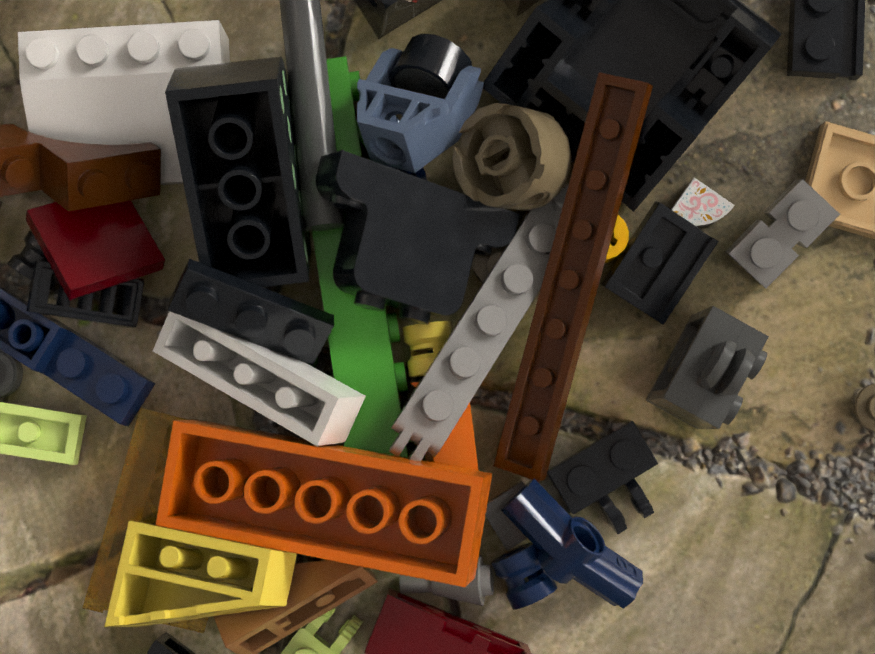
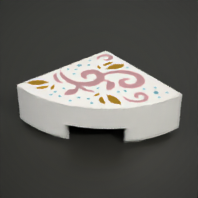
(701, 204)

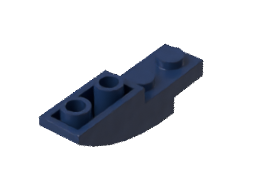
(71, 360)

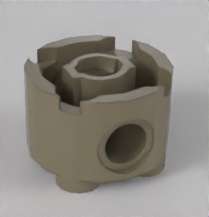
(512, 157)

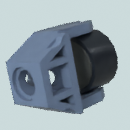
(430, 88)

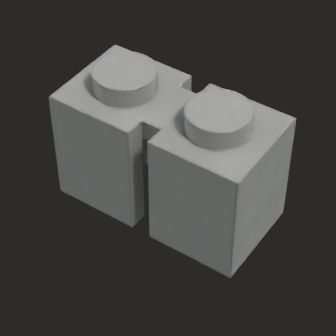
(799, 219)

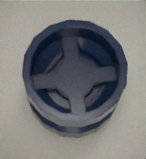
(523, 576)

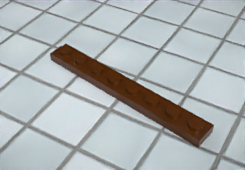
(572, 275)

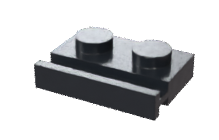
(826, 38)
(659, 262)

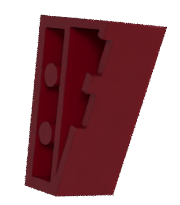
(420, 628)

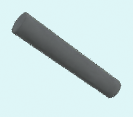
(309, 106)

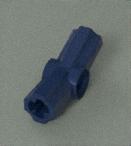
(572, 547)

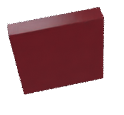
(94, 245)

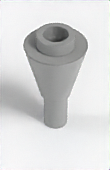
(473, 593)

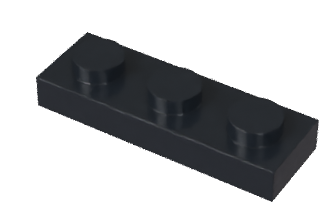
(250, 312)

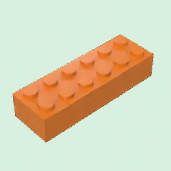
(325, 501)

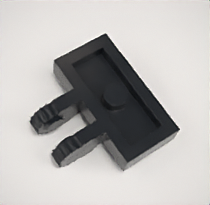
(604, 468)

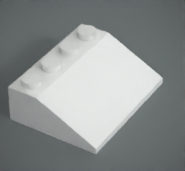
(113, 82)

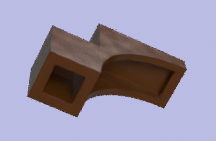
(77, 173)

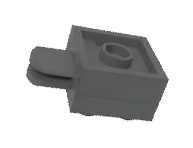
(709, 369)

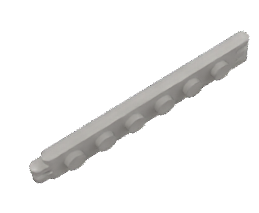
(479, 335)

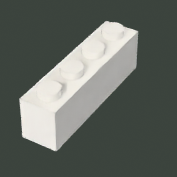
(263, 379)

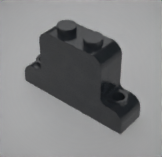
(406, 237)

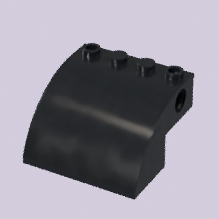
(684, 48)

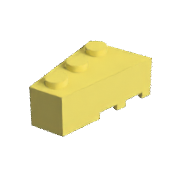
(191, 575)

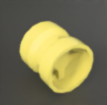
(422, 339)

